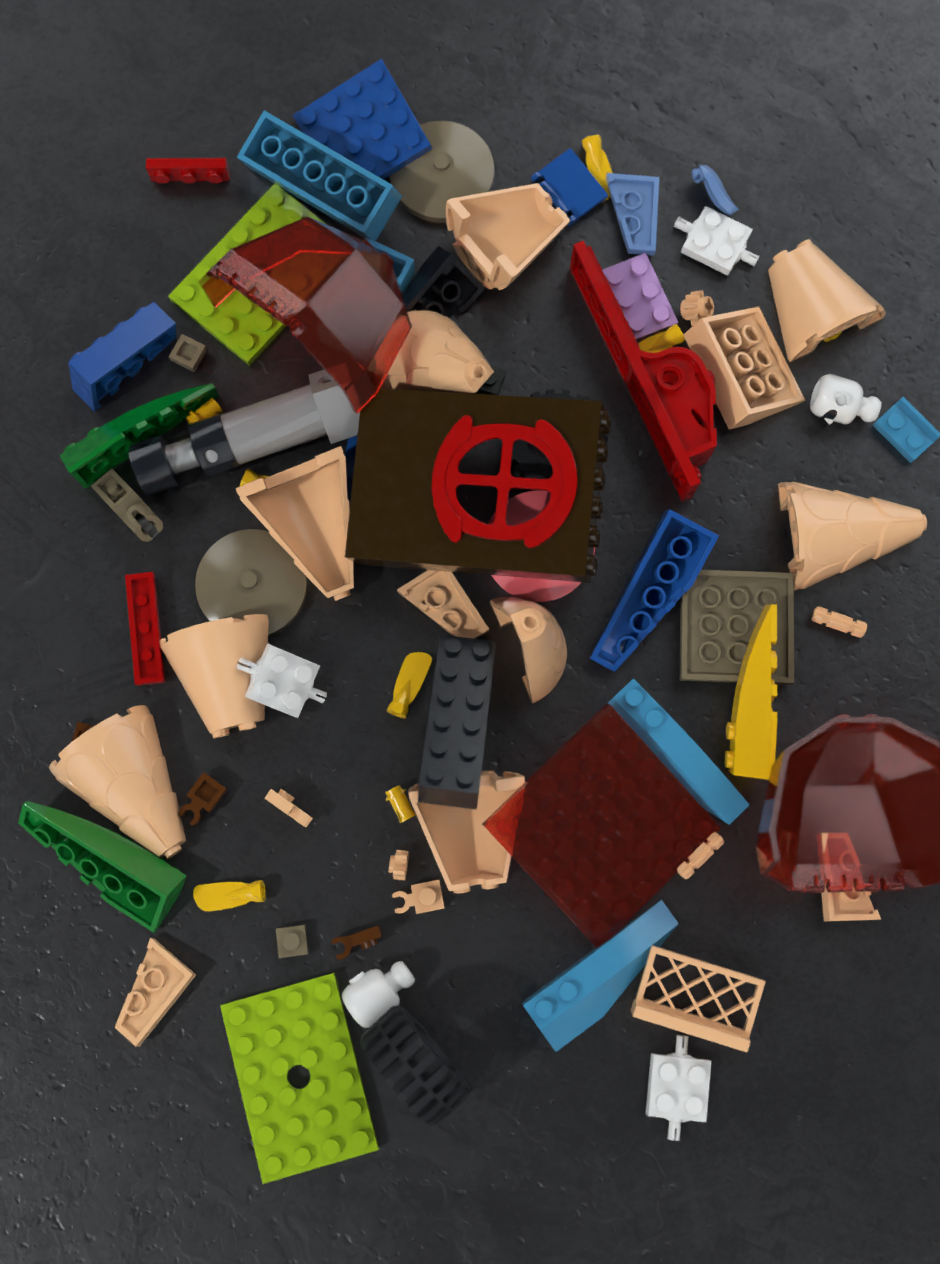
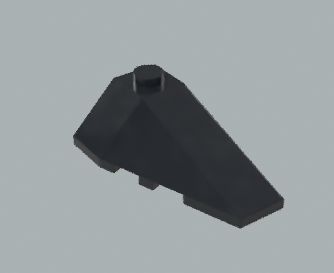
(442, 286)

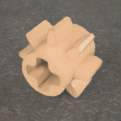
(696, 306)

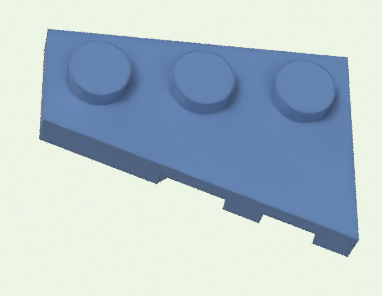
(636, 210)

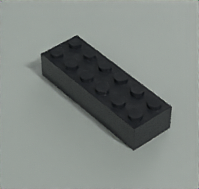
(457, 722)

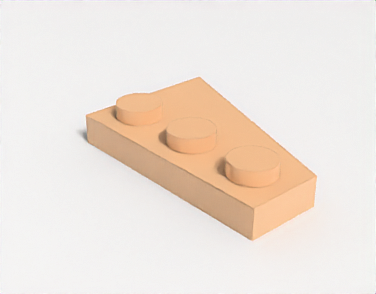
(445, 602)
(847, 905)
(156, 989)

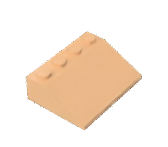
(746, 364)

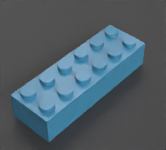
(319, 176)

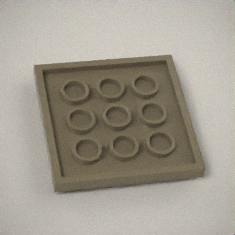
(720, 619)

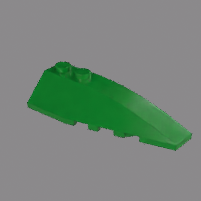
(109, 445)
(123, 870)

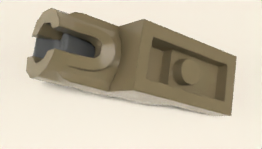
(128, 506)

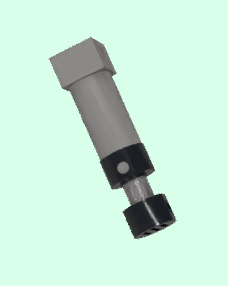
(247, 434)

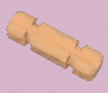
(839, 621)
(700, 855)

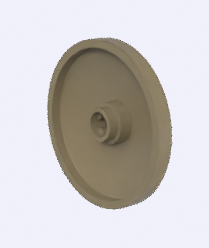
(452, 169)
(250, 576)

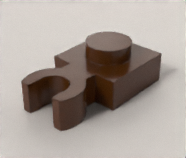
(204, 795)

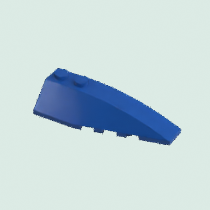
(656, 583)

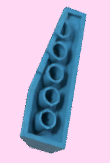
(679, 753)
(598, 979)

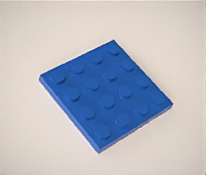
(366, 122)

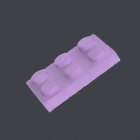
(640, 296)

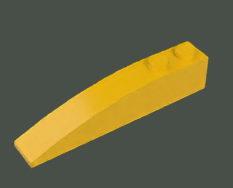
(752, 718)

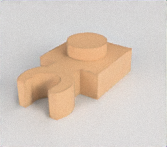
(284, 802)
(399, 864)
(424, 897)

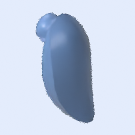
(714, 188)

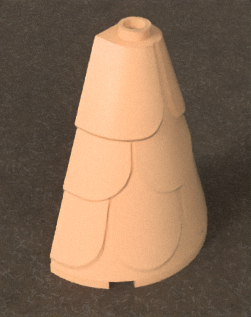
(437, 358)
(309, 518)
(842, 530)
(540, 639)
(125, 779)

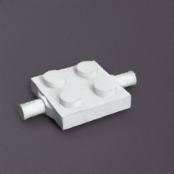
(716, 240)
(282, 680)
(678, 1087)

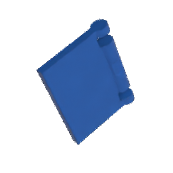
(570, 185)

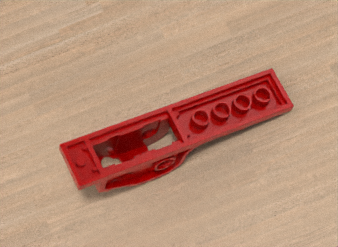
(667, 386)

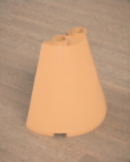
(503, 231)
(816, 299)
(206, 666)
(460, 841)

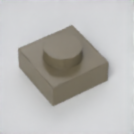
(188, 353)
(292, 941)

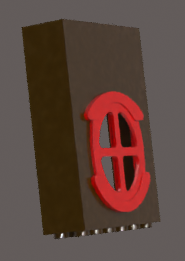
(409, 475)

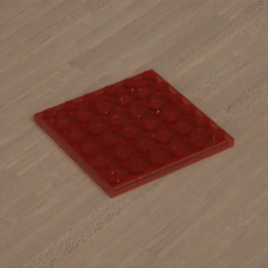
(601, 826)

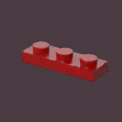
(188, 169)

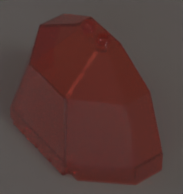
(330, 292)
(873, 794)

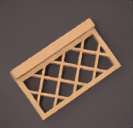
(689, 1022)

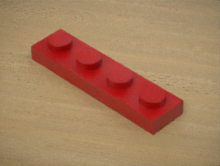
(144, 628)

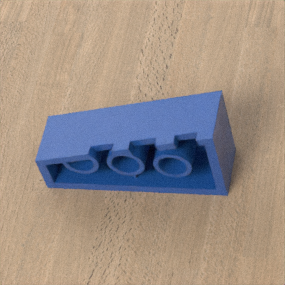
(120, 354)

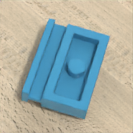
(906, 429)

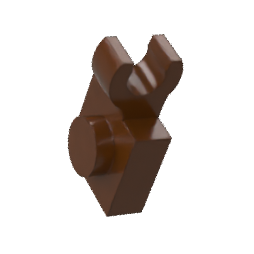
(365, 938)

